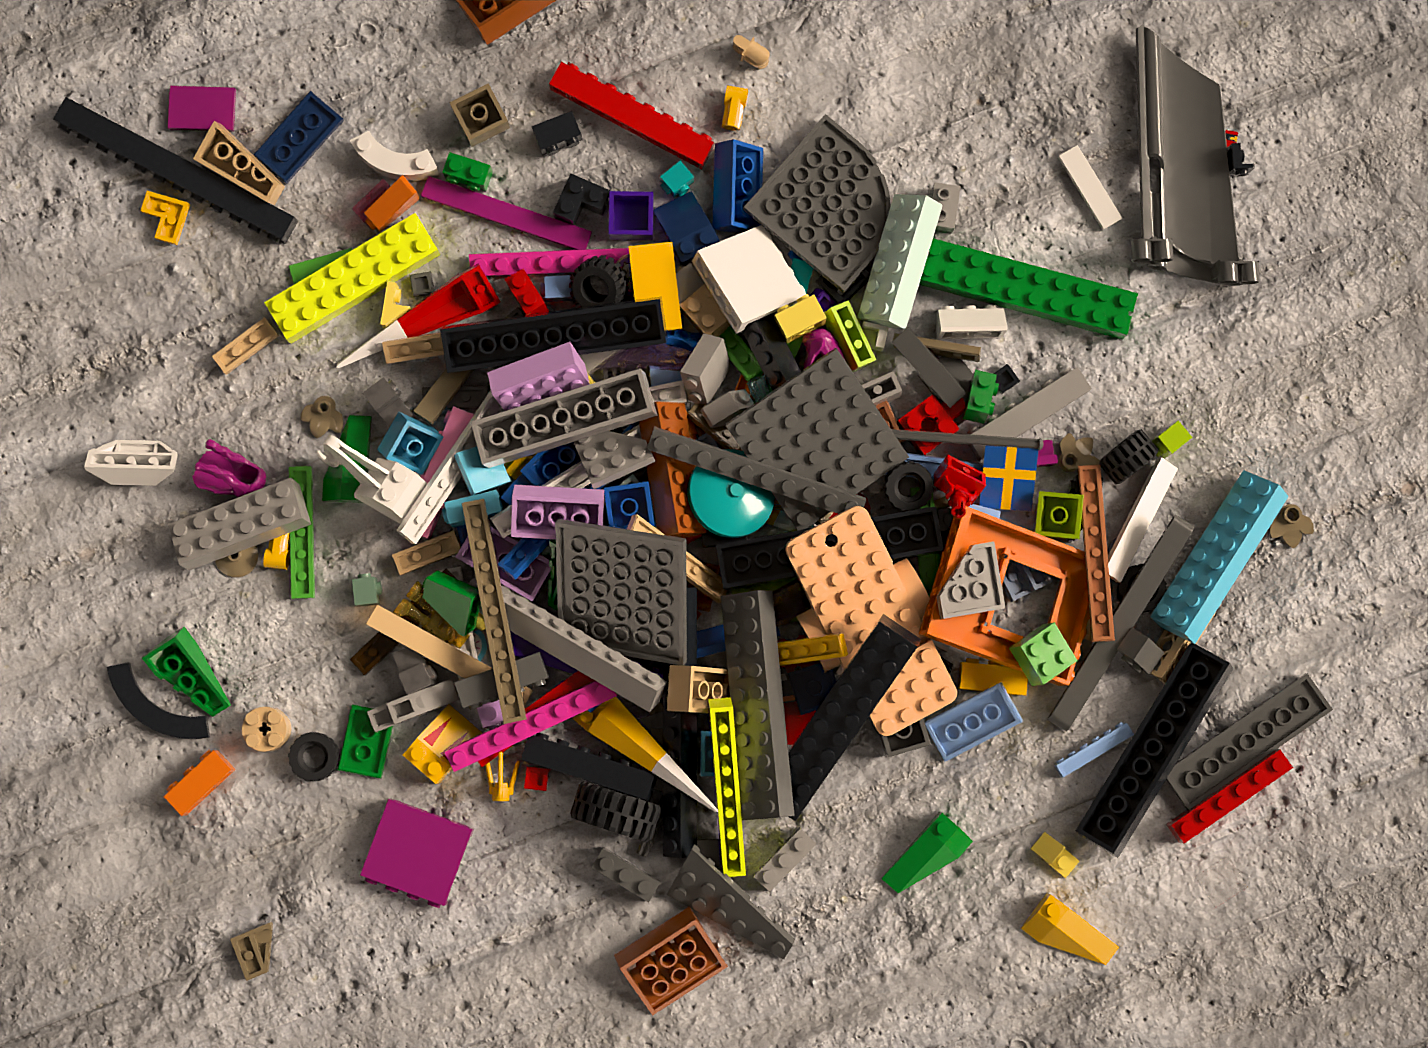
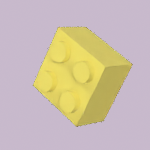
(800, 318)

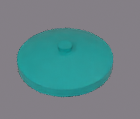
(726, 504)

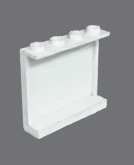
(747, 277)

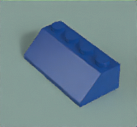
(736, 180)

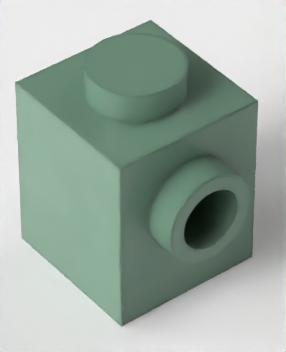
(366, 590)

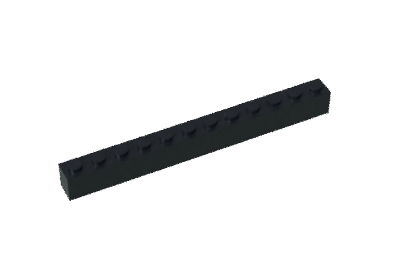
(175, 170)
(681, 746)

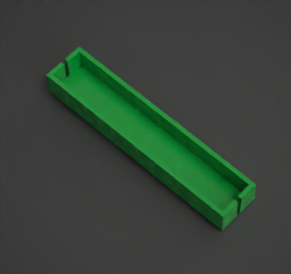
(1028, 289)

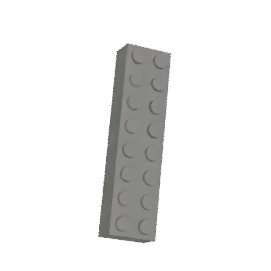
(564, 418)

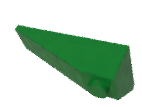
(338, 482)
(186, 668)
(931, 850)

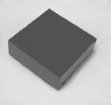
(422, 284)

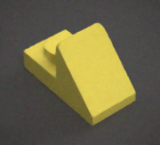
(390, 310)
(1055, 854)

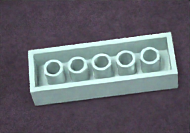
(900, 260)

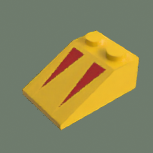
(443, 733)

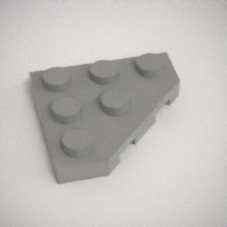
(612, 456)
(973, 584)

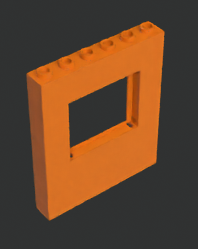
(1028, 548)

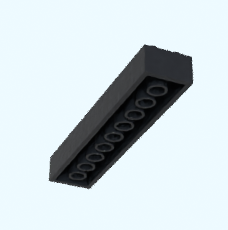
(587, 328)
(766, 561)
(847, 707)
(1154, 749)

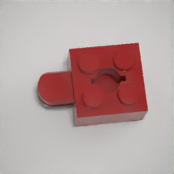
(931, 417)

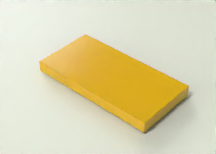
(655, 276)

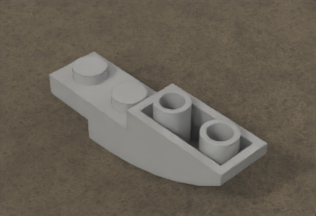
(413, 705)

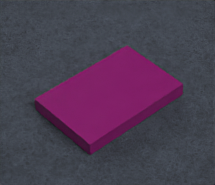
(199, 106)

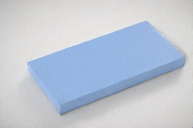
(973, 721)

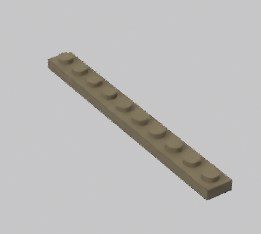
(494, 611)

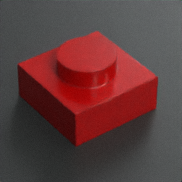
(536, 778)

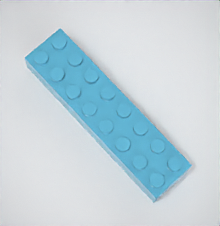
(1219, 556)

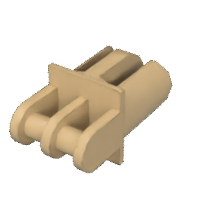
(751, 51)

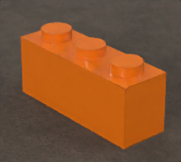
(199, 782)

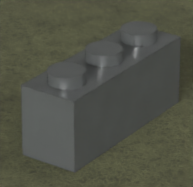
(626, 874)

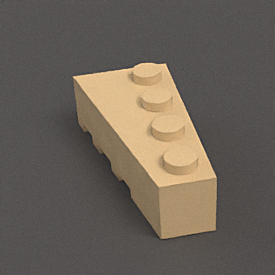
(230, 159)

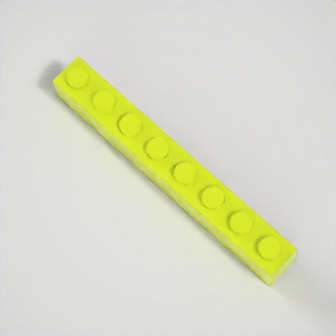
(727, 786)

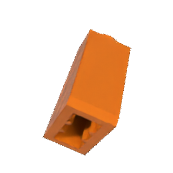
(391, 204)

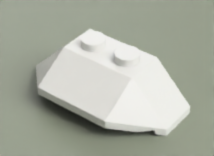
(132, 462)

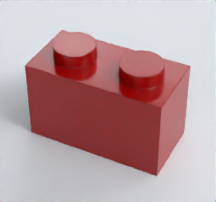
(526, 293)

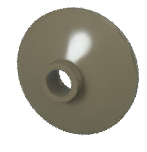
(242, 565)

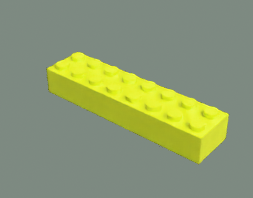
(352, 278)

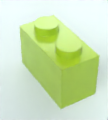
(1171, 439)

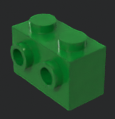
(467, 172)
(979, 397)

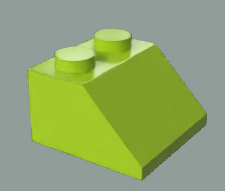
(1059, 515)

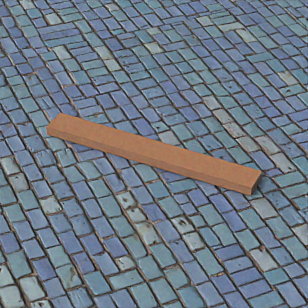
(1096, 554)

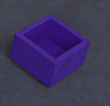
(631, 215)

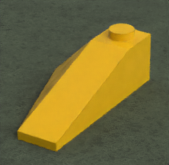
(1063, 929)

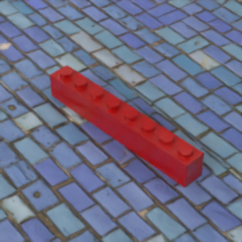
(631, 115)

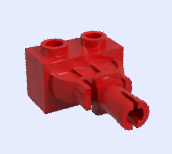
(959, 483)

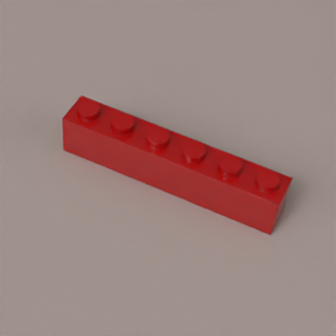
(1230, 796)

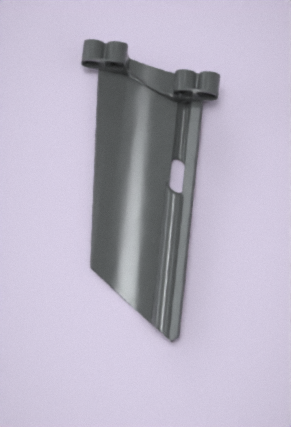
(1192, 218)

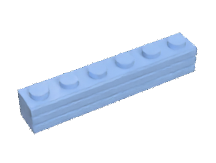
(1094, 749)

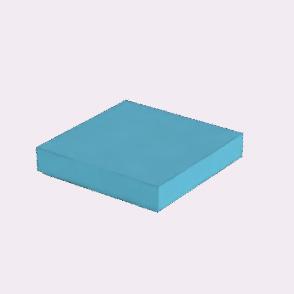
(477, 476)

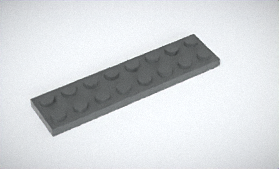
(1248, 741)

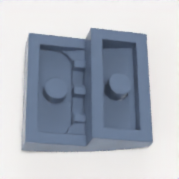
(1022, 580)

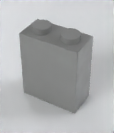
(705, 369)

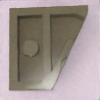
(254, 950)

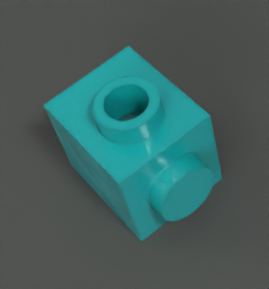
(676, 180)

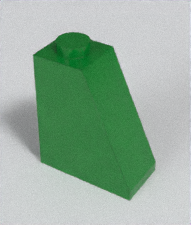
(453, 601)

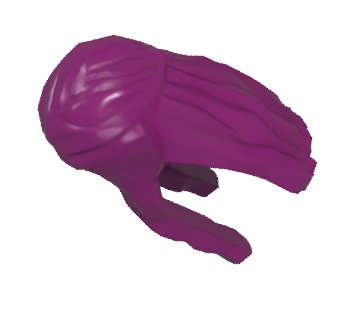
(819, 343)
(227, 472)

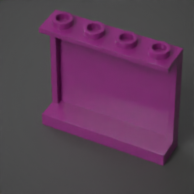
(416, 852)

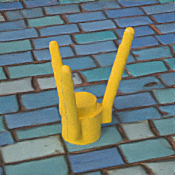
(500, 789)

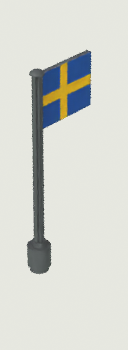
(1007, 462)

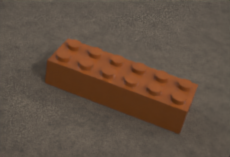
(670, 476)

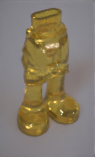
(436, 624)

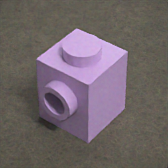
(490, 714)

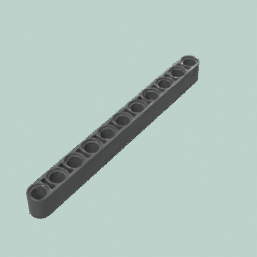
(1124, 619)

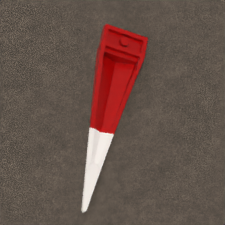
(456, 300)

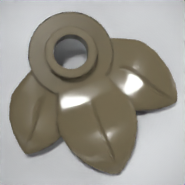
(322, 420)
(1078, 451)
(1291, 529)

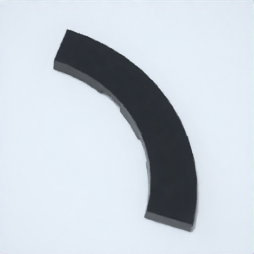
(148, 712)

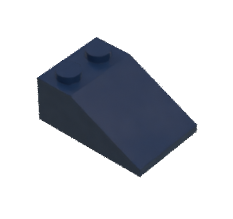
(686, 227)

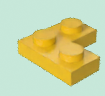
(172, 215)

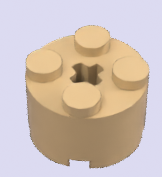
(253, 729)

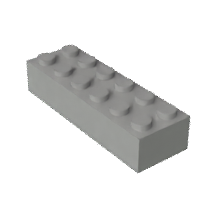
(239, 524)

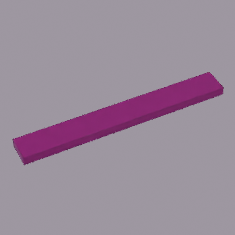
(506, 214)

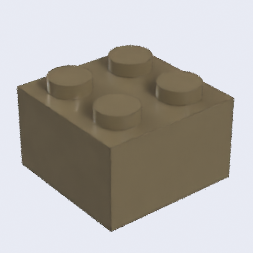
(479, 115)

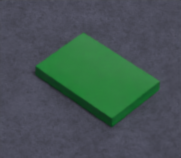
(363, 749)

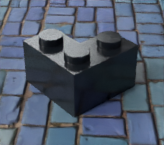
(578, 195)

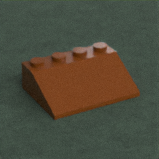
(498, 17)
(670, 961)

